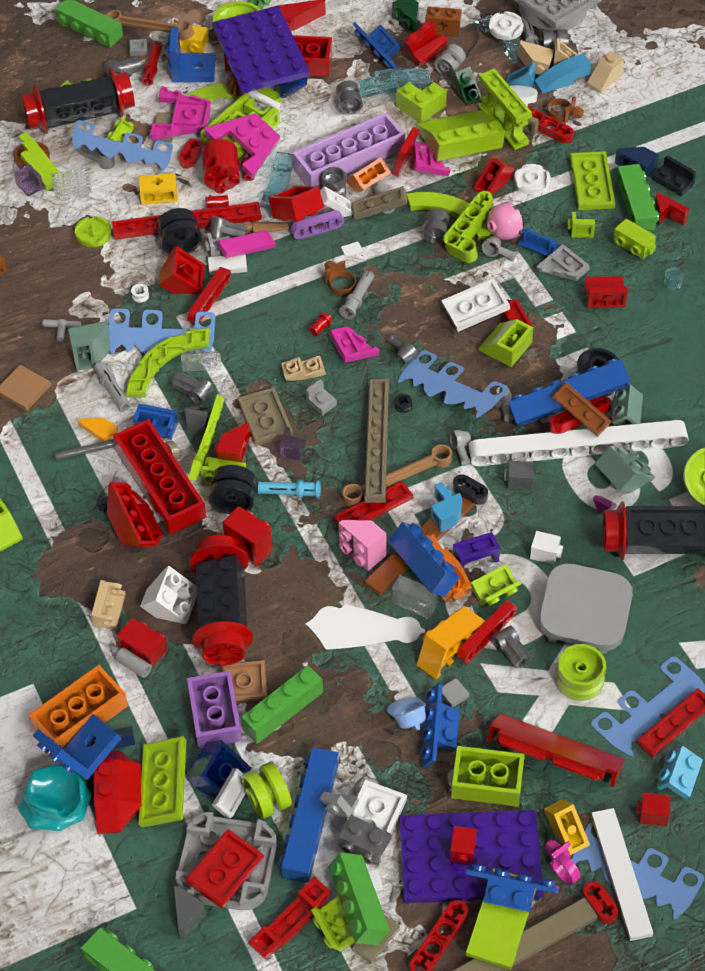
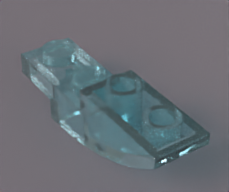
(393, 79)

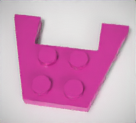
(189, 116)
(252, 135)

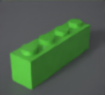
(89, 22)
(637, 196)
(282, 704)
(358, 899)
(110, 955)

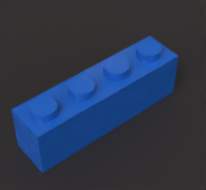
(424, 559)

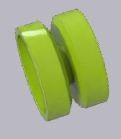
(581, 672)
(266, 790)

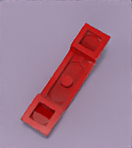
(291, 920)

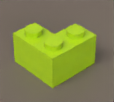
(421, 104)

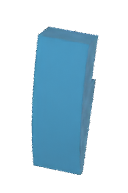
(563, 73)

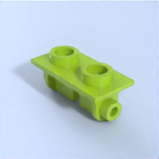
(121, 127)

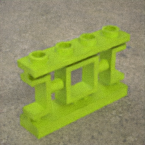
(506, 107)
(235, 111)

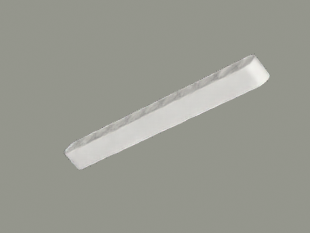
(577, 443)

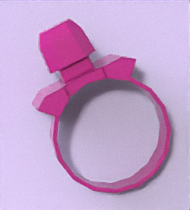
(560, 859)

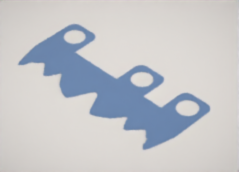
(131, 151)
(149, 335)
(455, 391)
(648, 714)
(647, 877)

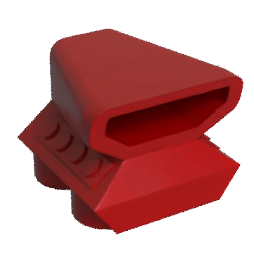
(424, 44)

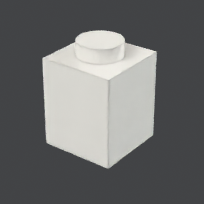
(546, 548)

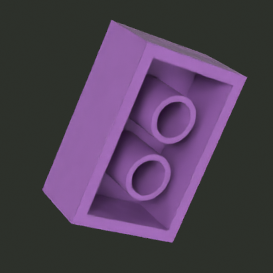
(214, 708)

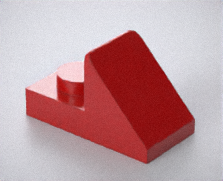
(670, 209)

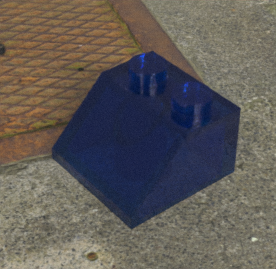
(214, 767)

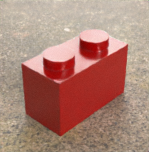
(142, 641)

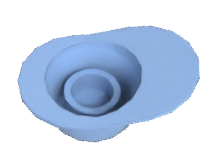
(408, 712)

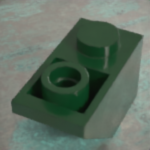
(406, 13)
(465, 85)

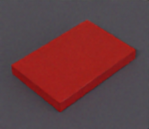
(224, 868)

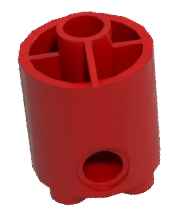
(220, 165)

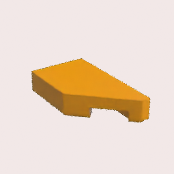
(99, 427)

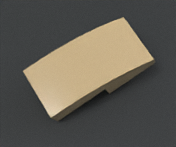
(303, 370)

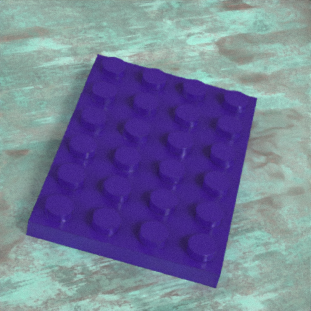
(260, 49)
(503, 842)

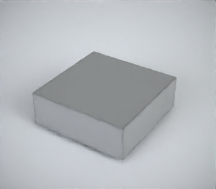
(138, 47)
(454, 693)

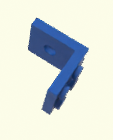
(183, 64)
(78, 754)

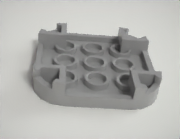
(586, 607)
(203, 835)

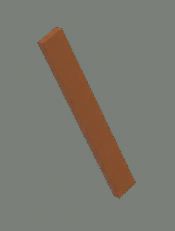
(394, 566)

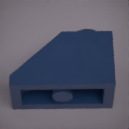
(637, 155)

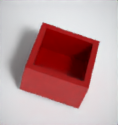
(296, 203)
(251, 533)

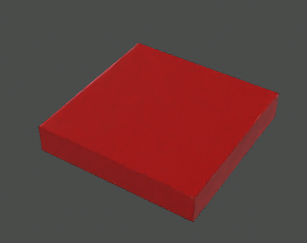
(405, 151)

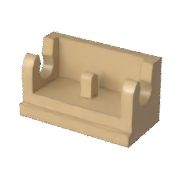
(108, 605)

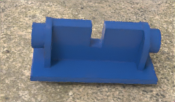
(541, 245)

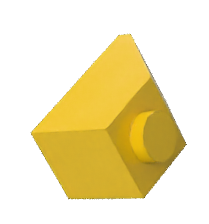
(567, 825)

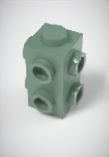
(627, 406)

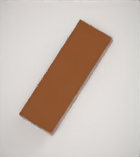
(581, 409)

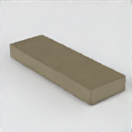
(379, 203)

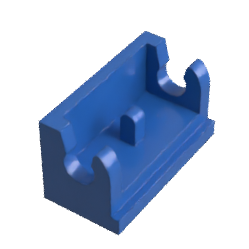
(163, 419)

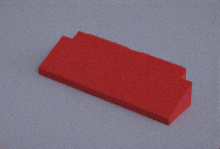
(556, 748)

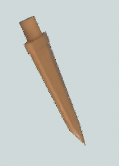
(268, 226)

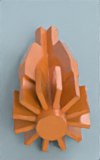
(463, 584)

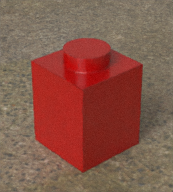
(653, 809)
(463, 845)

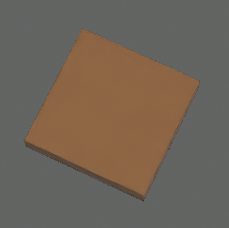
(23, 387)
(248, 681)

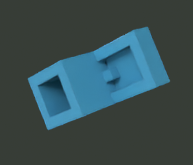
(448, 509)

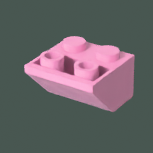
(362, 542)

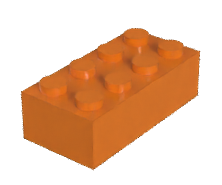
(72, 707)

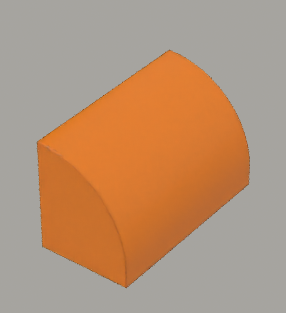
(368, 175)

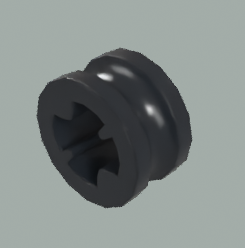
(403, 398)

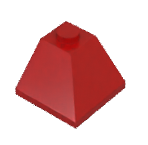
(182, 273)

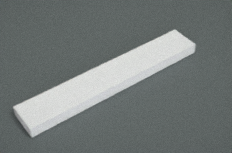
(622, 874)

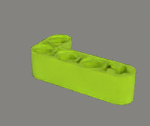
(459, 237)

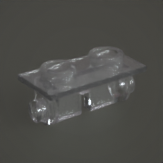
(201, 361)

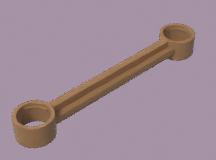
(185, 27)
(402, 473)

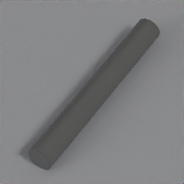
(84, 449)

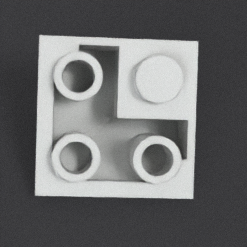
(170, 597)

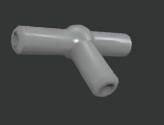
(61, 324)

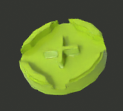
(93, 231)

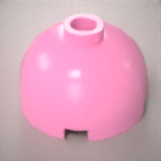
(504, 221)

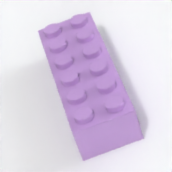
(349, 149)

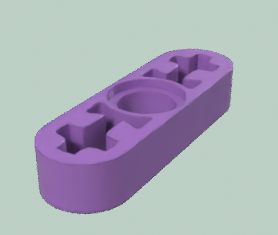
(334, 220)

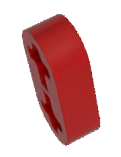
(187, 152)
(603, 899)

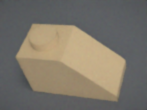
(534, 53)
(606, 72)

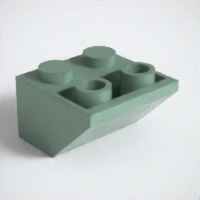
(89, 344)
(624, 469)

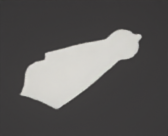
(361, 627)

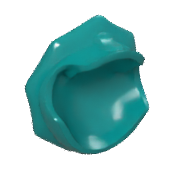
(54, 799)

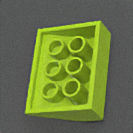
(462, 135)

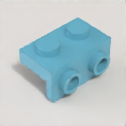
(680, 771)

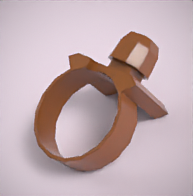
(570, 109)
(338, 270)

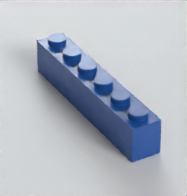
(590, 385)
(309, 816)

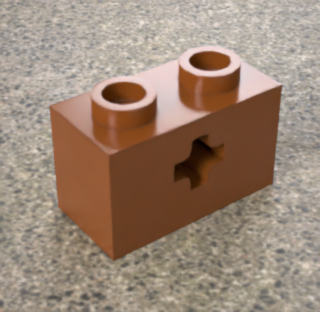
(445, 19)

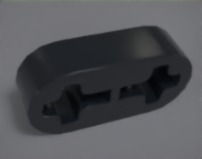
(470, 489)

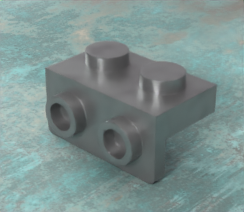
(363, 839)

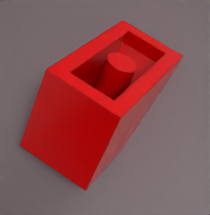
(494, 176)
(233, 444)

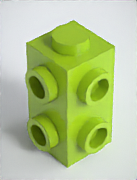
(634, 239)

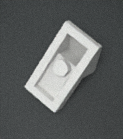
(334, 201)

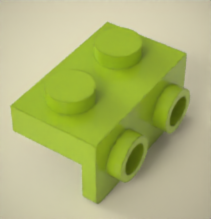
(494, 584)
(334, 925)

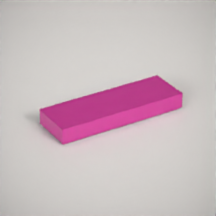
(246, 244)

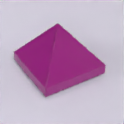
(603, 504)

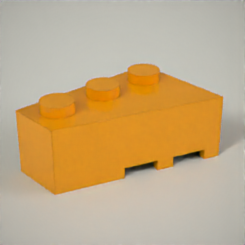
(446, 640)

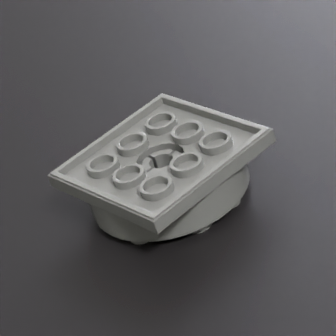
(555, 13)

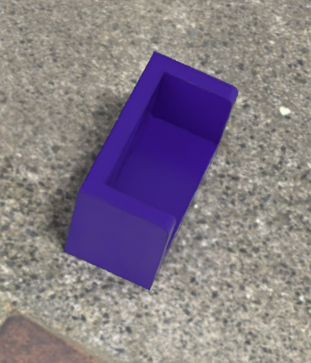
(476, 548)

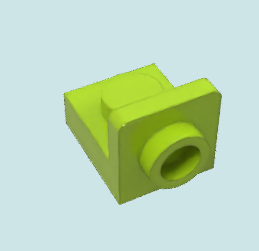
(581, 227)

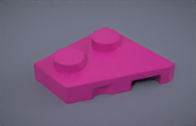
(425, 161)
(351, 346)

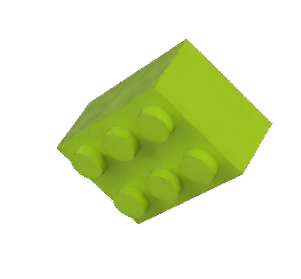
(487, 776)

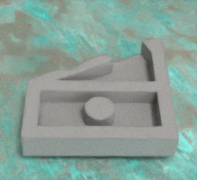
(564, 264)

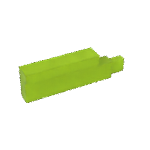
(38, 160)

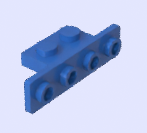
(382, 42)
(439, 726)
(510, 890)

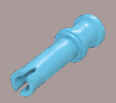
(300, 488)

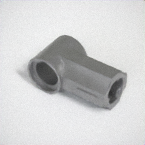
(129, 65)
(104, 161)
(222, 228)
(196, 389)
(509, 642)

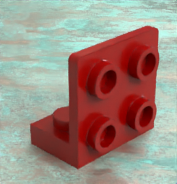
(605, 292)

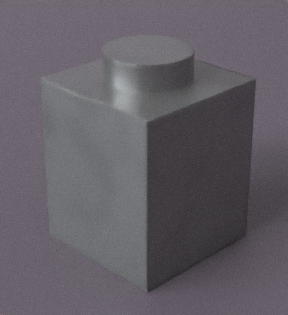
(519, 475)

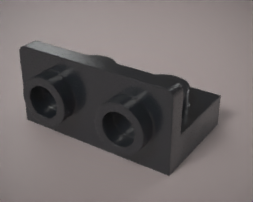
(675, 176)

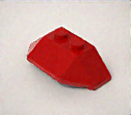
(131, 517)
(116, 792)

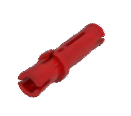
(150, 68)

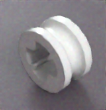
(140, 298)

